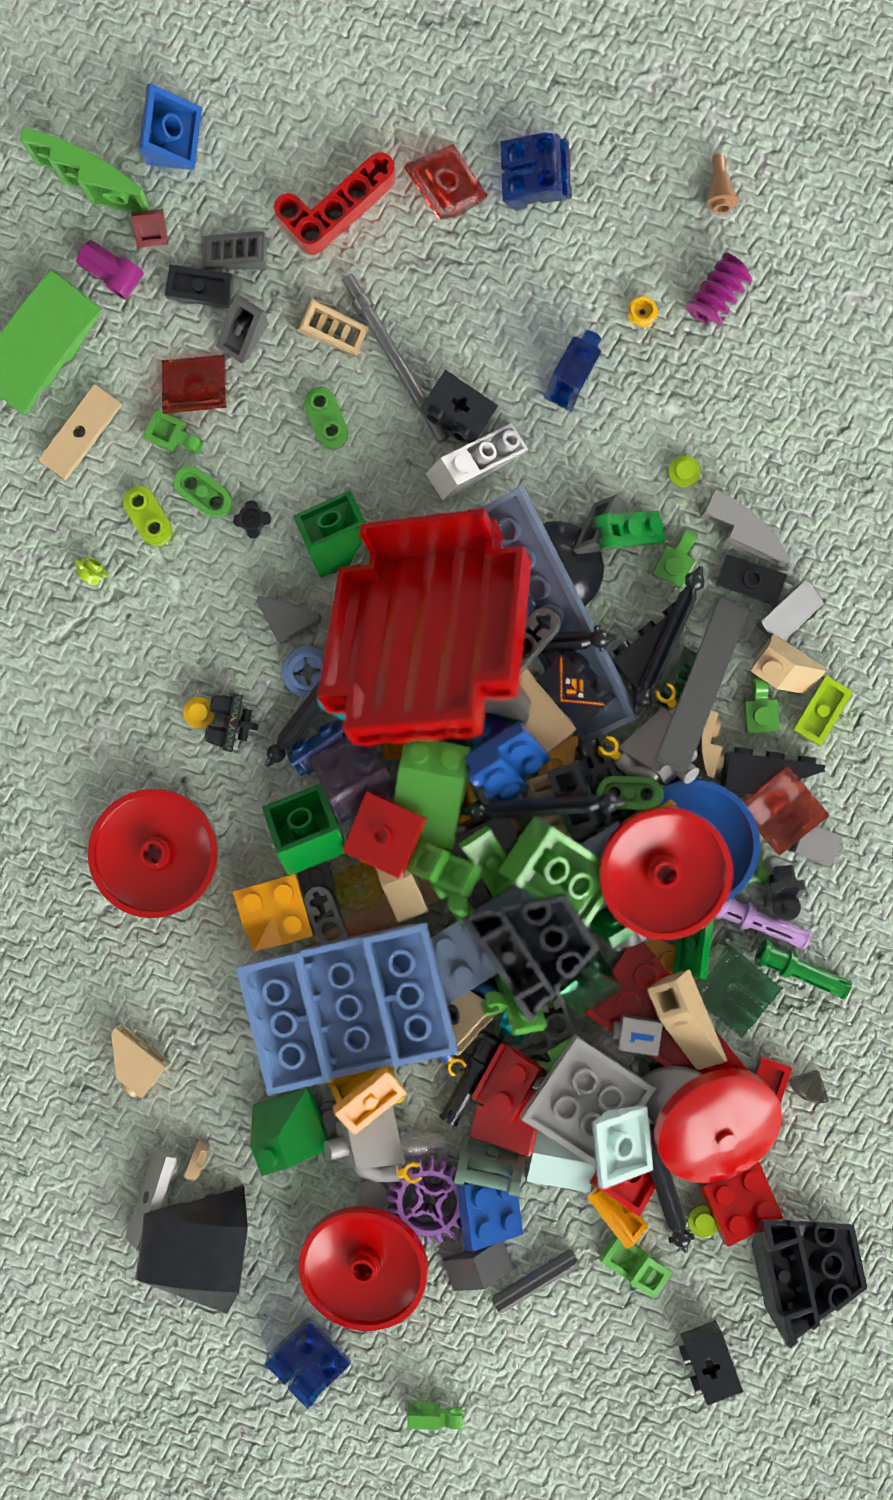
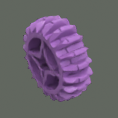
(418, 1207)

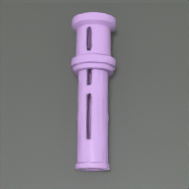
(748, 917)

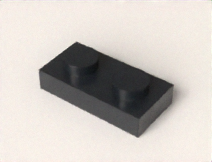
(199, 286)

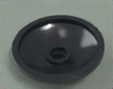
(583, 569)

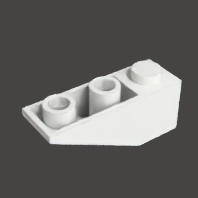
(475, 461)

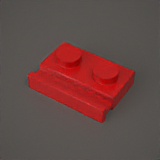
(507, 1082)

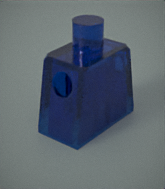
(574, 370)

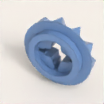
(295, 662)

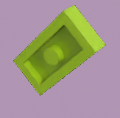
(822, 711)

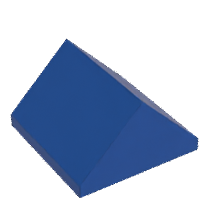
(169, 129)

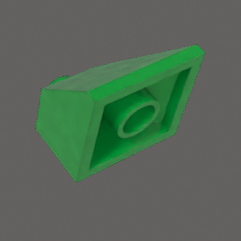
(331, 532)
(286, 1131)

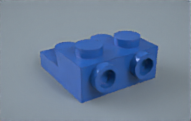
(504, 763)

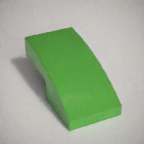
(444, 869)
(636, 1266)

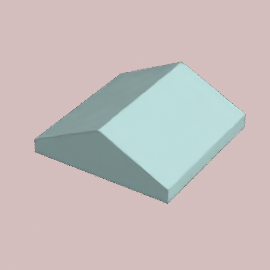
(622, 1145)
(558, 1166)

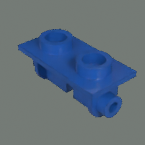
(326, 736)

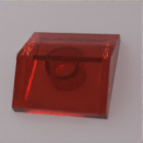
(446, 182)
(194, 384)
(785, 810)

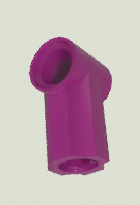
(116, 273)

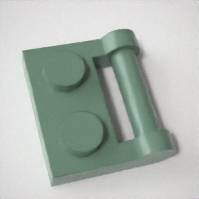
(491, 1158)

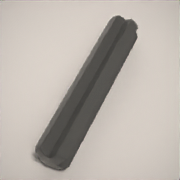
(535, 1281)

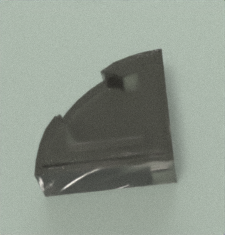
(809, 1087)

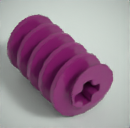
(719, 290)

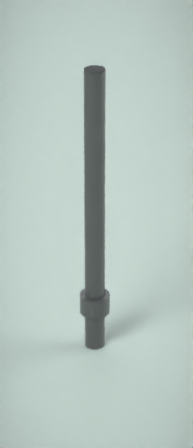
(364, 307)

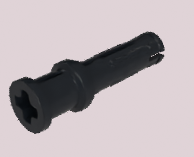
(476, 1067)

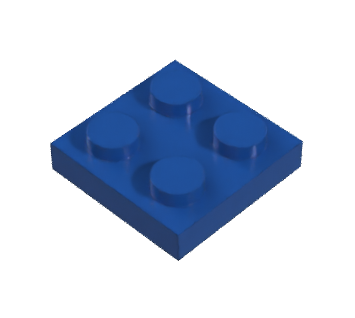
(488, 1215)

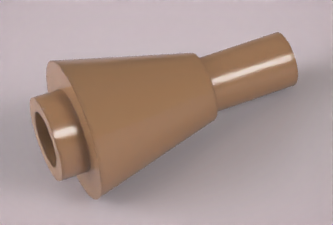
(721, 192)

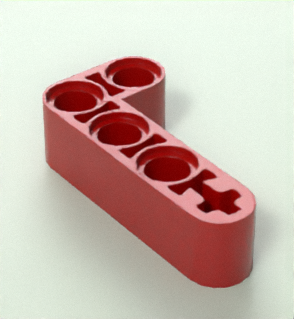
(338, 199)

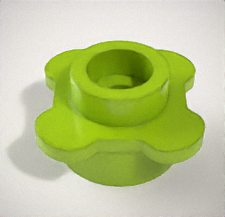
(90, 570)

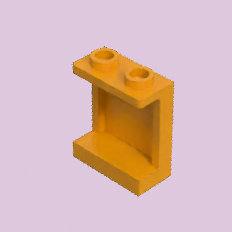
(365, 1095)

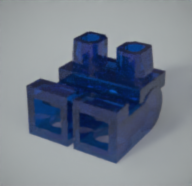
(537, 170)
(307, 1361)

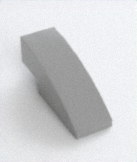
(744, 529)

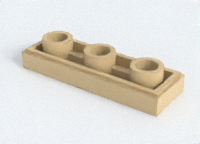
(92, 415)

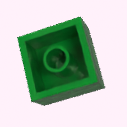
(304, 829)

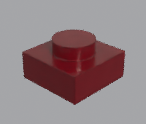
(150, 228)

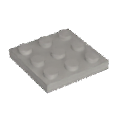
(578, 1092)

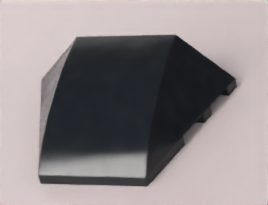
(534, 946)
(196, 1248)
(806, 1272)

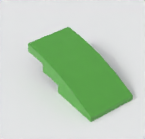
(80, 168)
(42, 338)

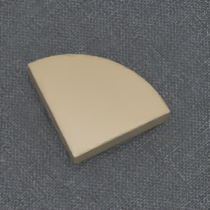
(197, 1160)

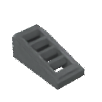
(245, 262)

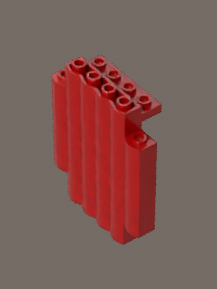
(426, 629)

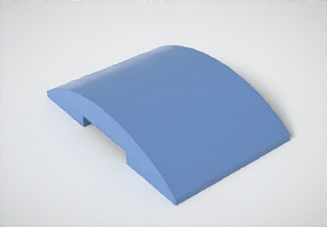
(347, 1007)

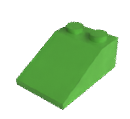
(434, 785)
(553, 864)

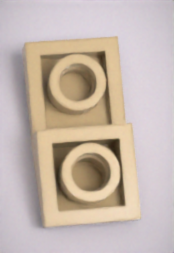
(710, 755)

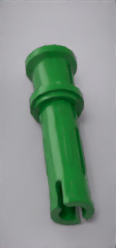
(789, 964)

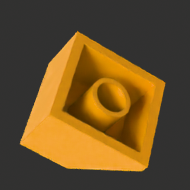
(274, 912)

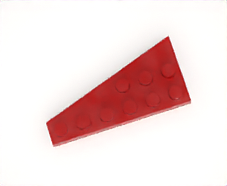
(636, 972)

